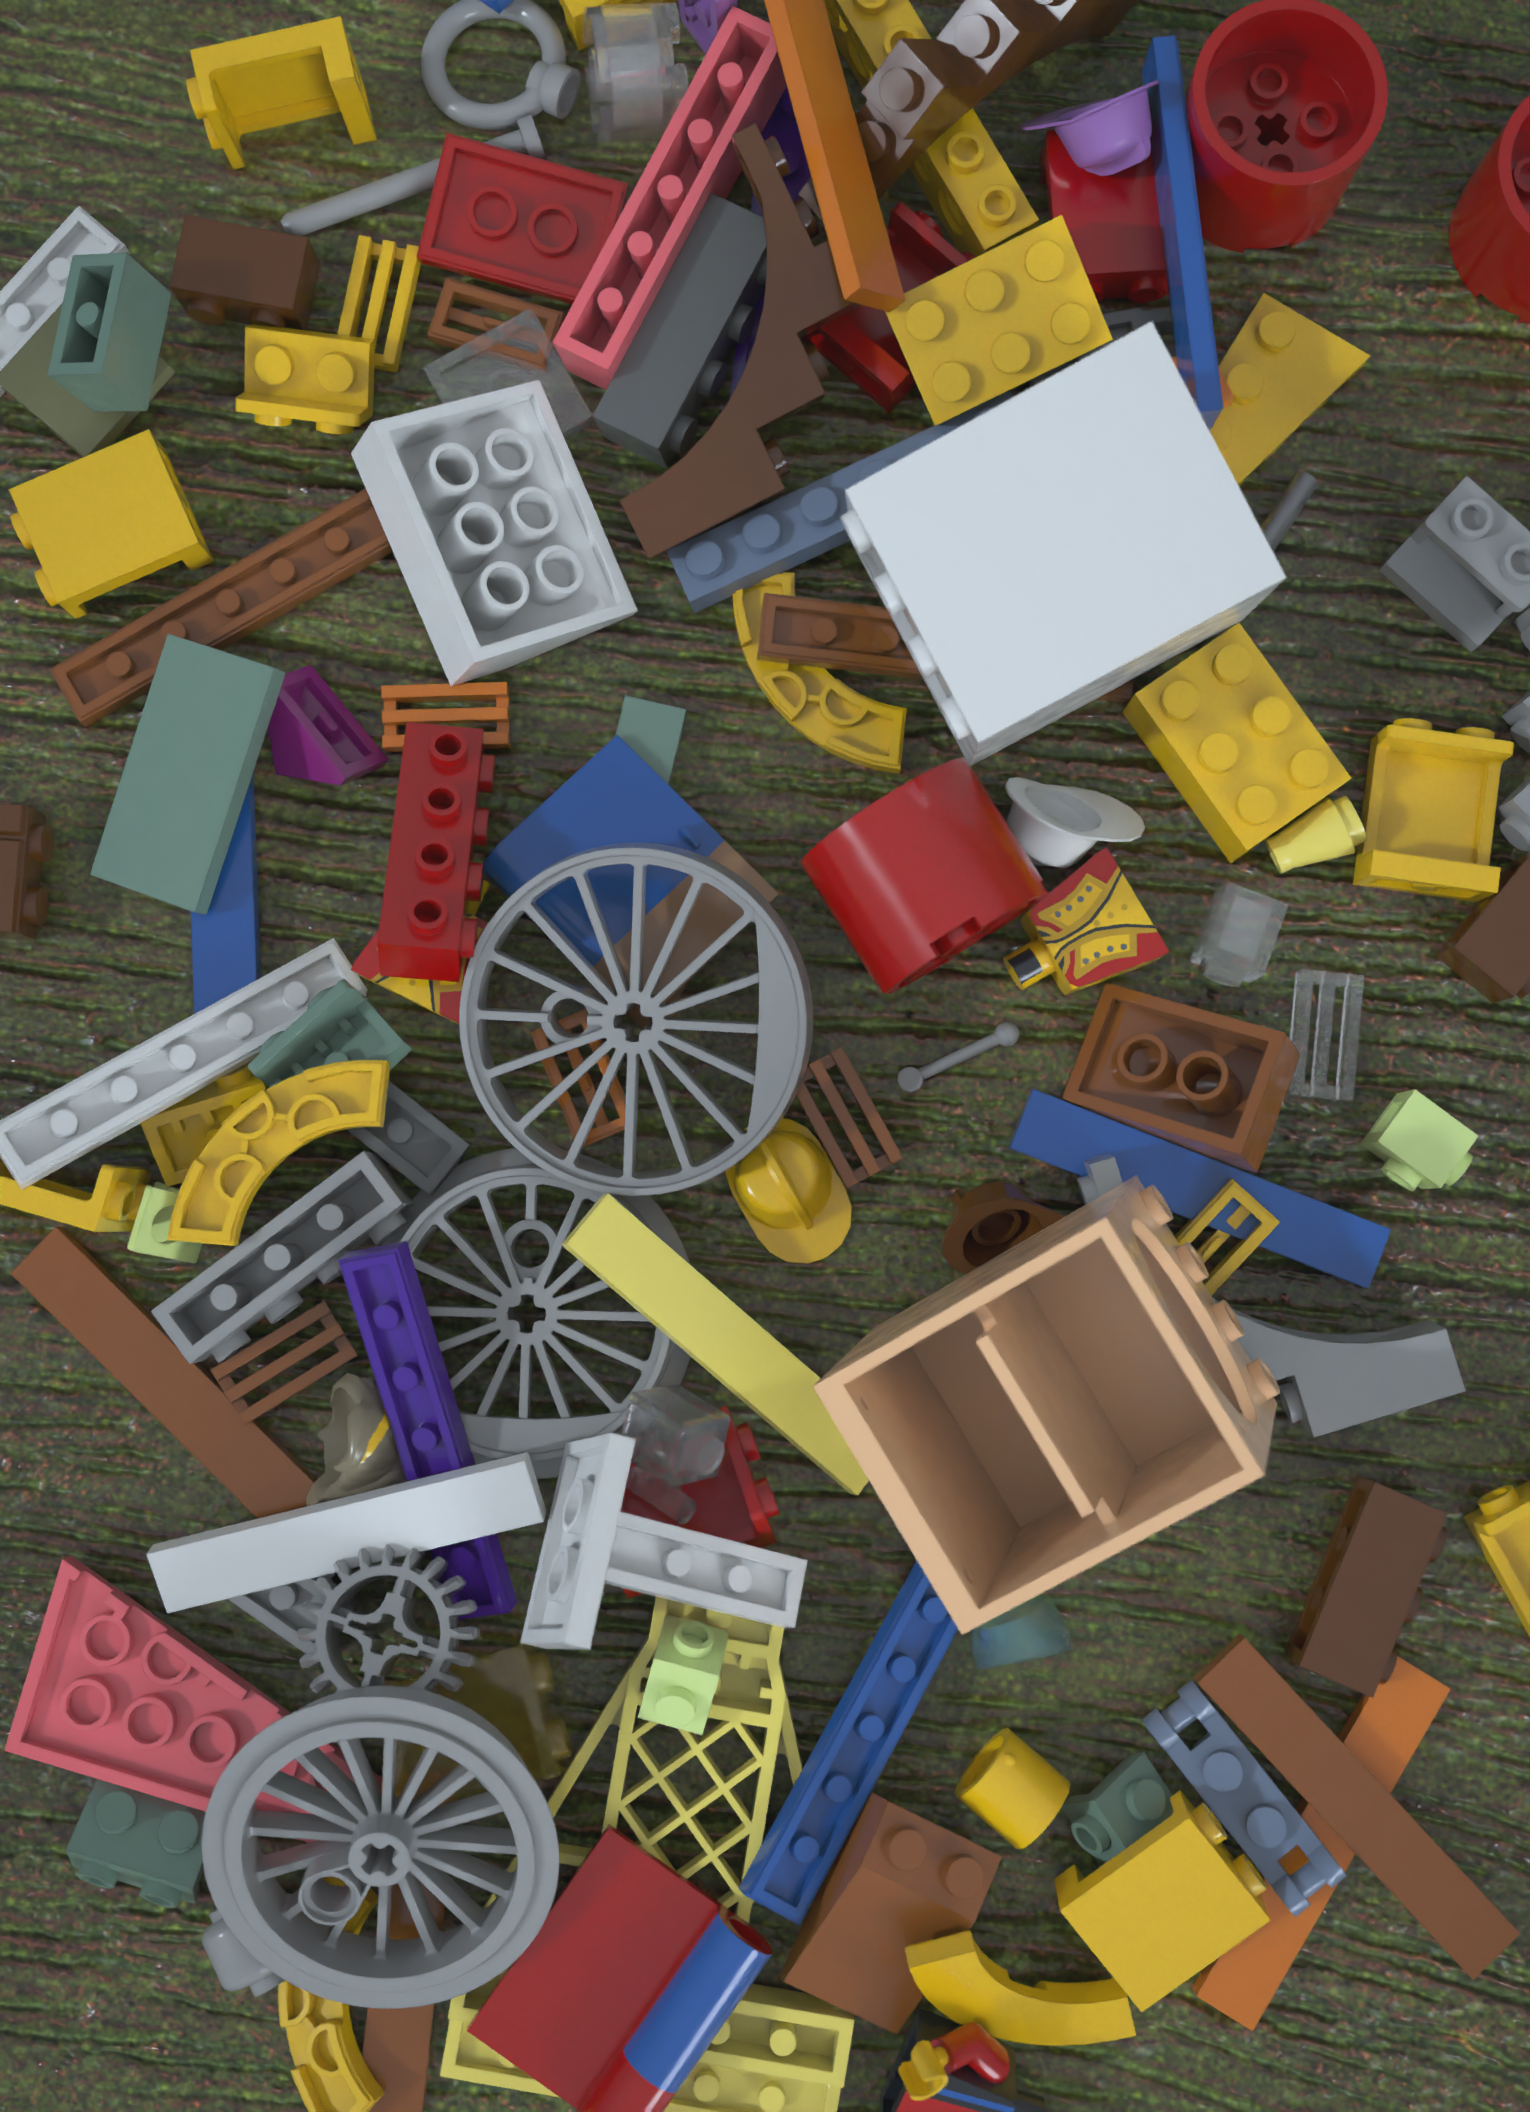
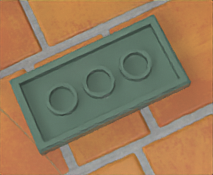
(187, 774)

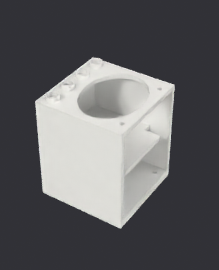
(1061, 544)

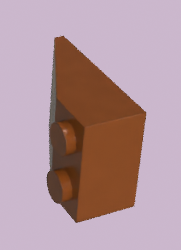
(1184, 1075)
(886, 1890)

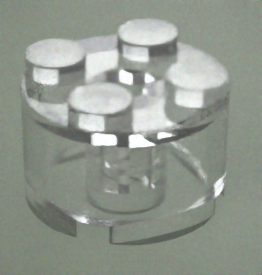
(632, 69)

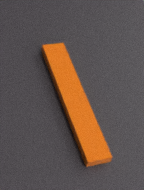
(835, 153)
(1383, 1738)

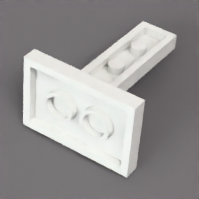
(597, 1544)

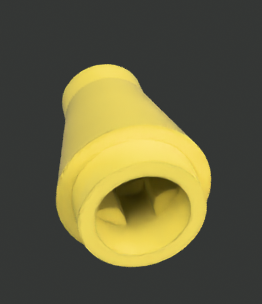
(1319, 835)

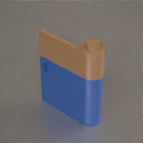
(617, 802)

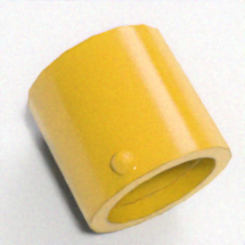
(1013, 1788)

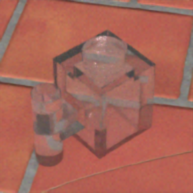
(675, 1444)

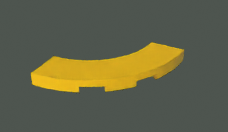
(813, 699)
(265, 1133)
(975, 1989)
(323, 2043)

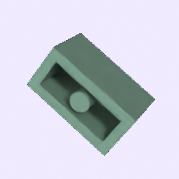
(109, 332)

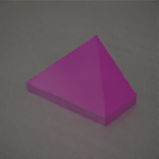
(317, 735)

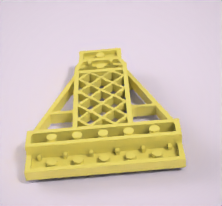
(778, 2044)

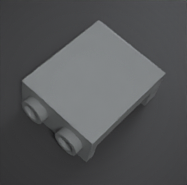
(1465, 565)

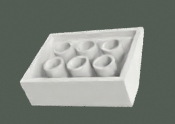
(492, 529)

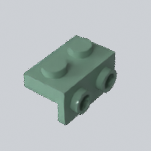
(334, 1029)
(1119, 1808)
(140, 1843)

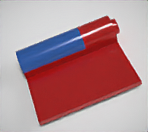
(622, 1983)

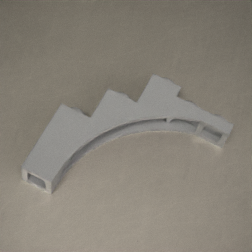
(1329, 1375)

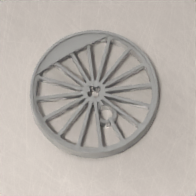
(782, 1028)

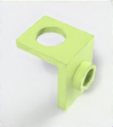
(153, 1224)

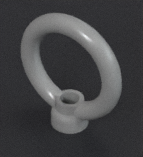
(550, 84)

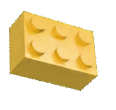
(998, 321)
(1235, 742)

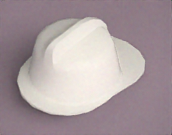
(1065, 822)

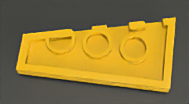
(1279, 377)

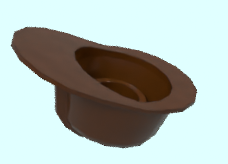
(991, 1222)

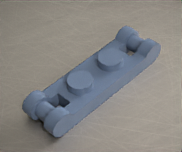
(1244, 1797)

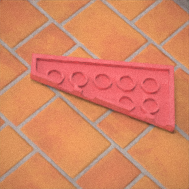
(138, 1700)

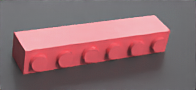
(694, 158)

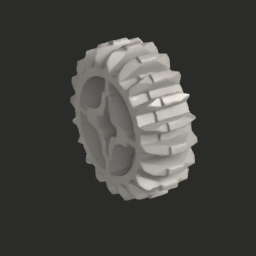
(398, 1604)

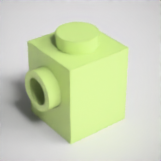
(1420, 1143)

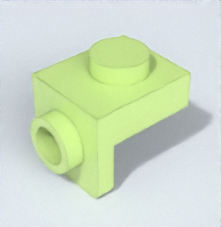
(684, 1674)

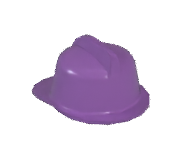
(1103, 133)

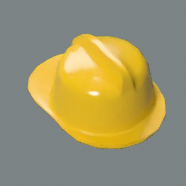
(792, 1195)

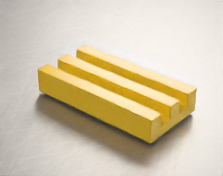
(386, 255)
(1217, 1238)

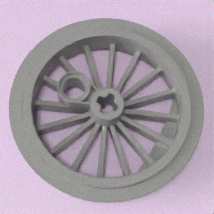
(541, 1437)
(380, 1842)

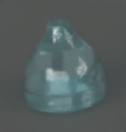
(1020, 1635)

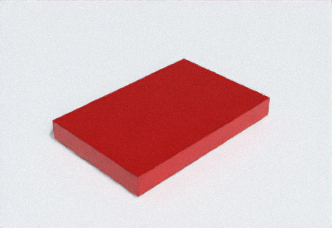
(517, 219)

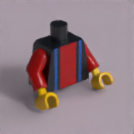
(954, 2071)

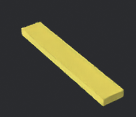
(713, 1333)

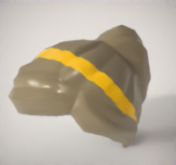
(357, 1444)

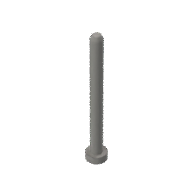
(397, 186)

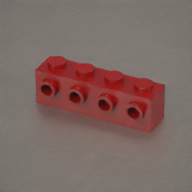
(432, 853)

